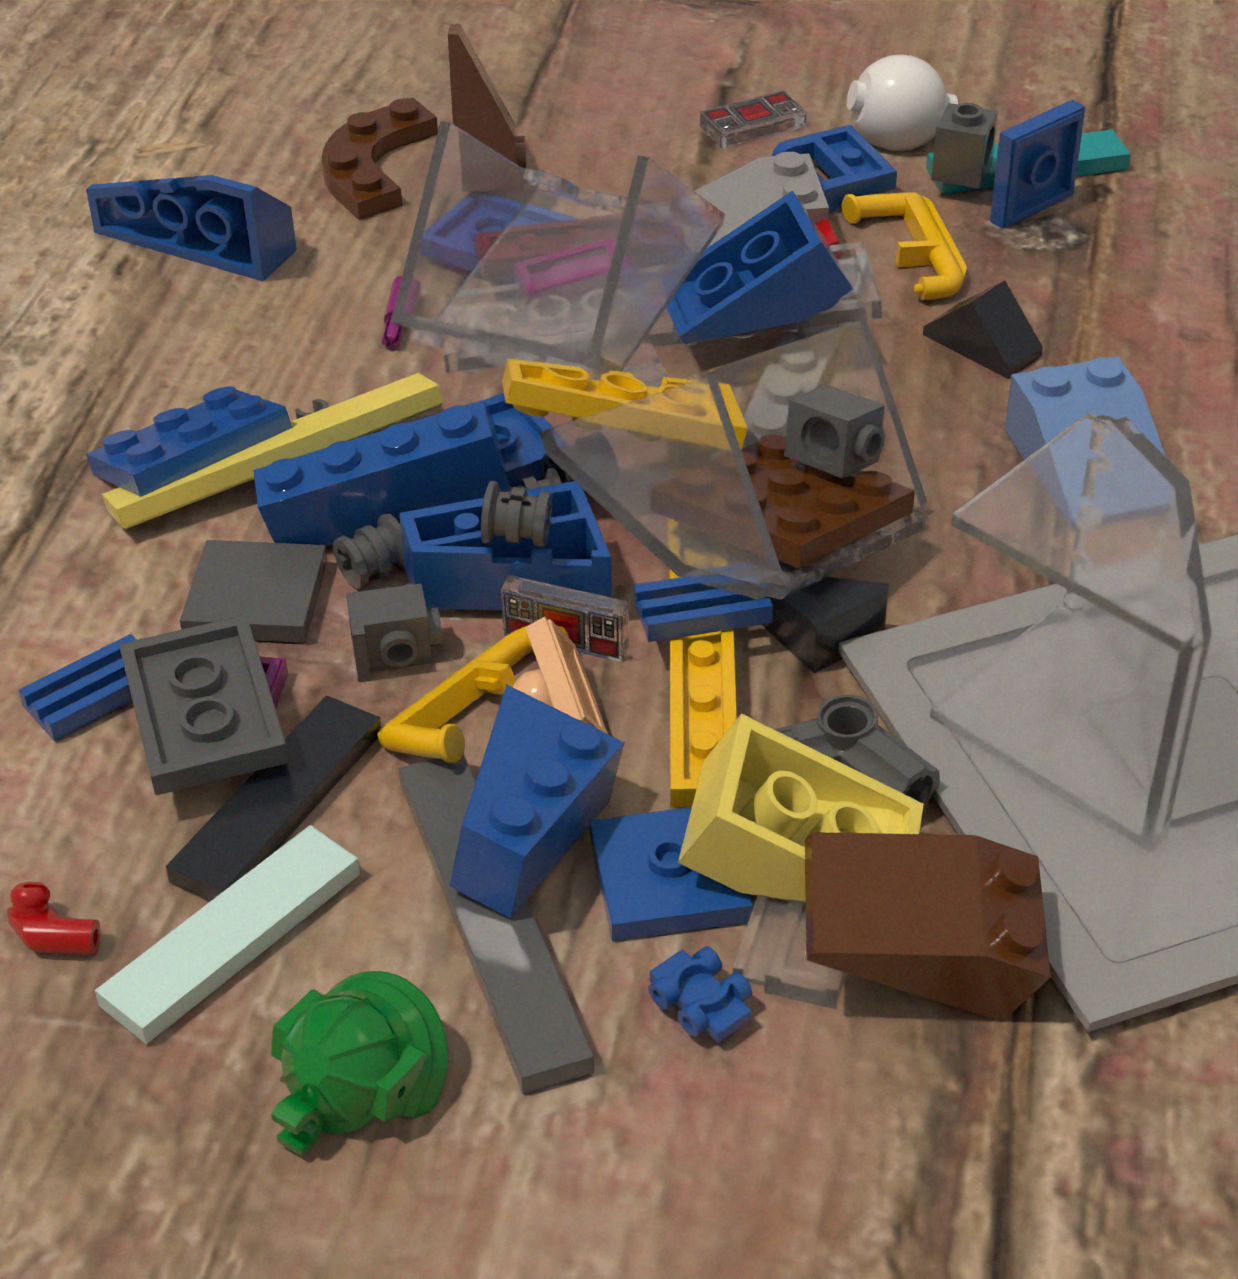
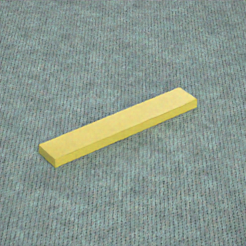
(308, 434)

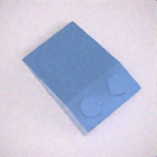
(1055, 397)

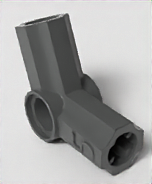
(851, 735)

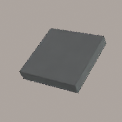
(262, 579)

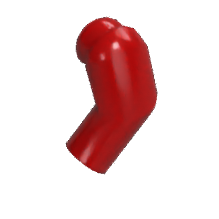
(43, 928)

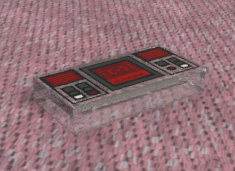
(753, 119)
(592, 621)

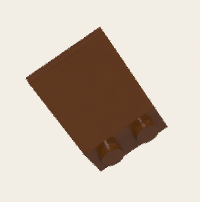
(477, 103)
(929, 916)

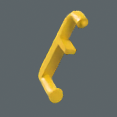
(931, 244)
(416, 727)

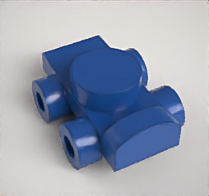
(699, 996)

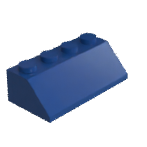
(386, 472)

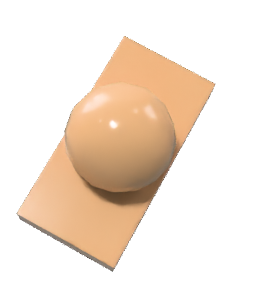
(560, 675)

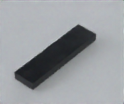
(275, 799)

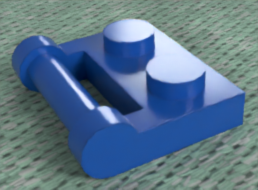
(848, 161)

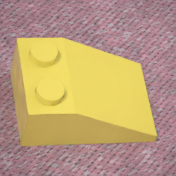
(763, 800)

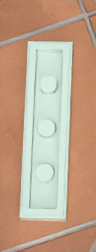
(227, 934)

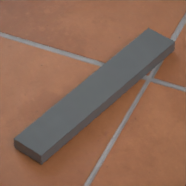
(505, 952)

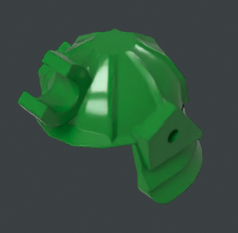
(357, 1056)

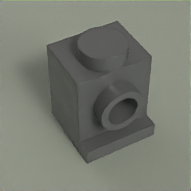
(392, 629)

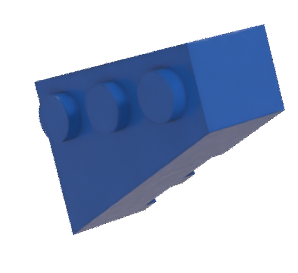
(461, 572)
(530, 800)

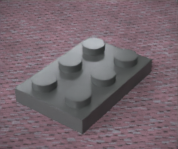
(203, 705)

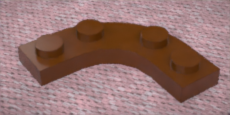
(358, 145)

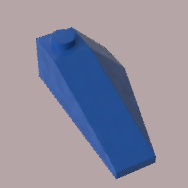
(199, 221)

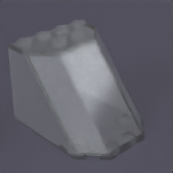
(542, 276)

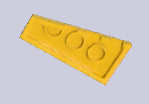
(567, 390)

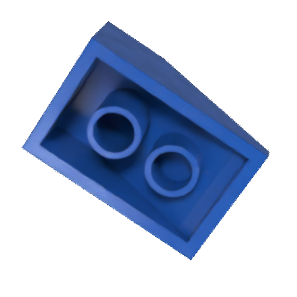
(760, 277)

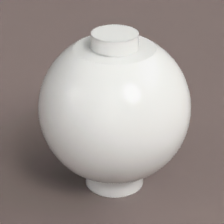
(898, 102)

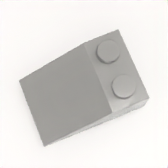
(761, 184)

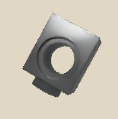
(964, 145)
(834, 431)

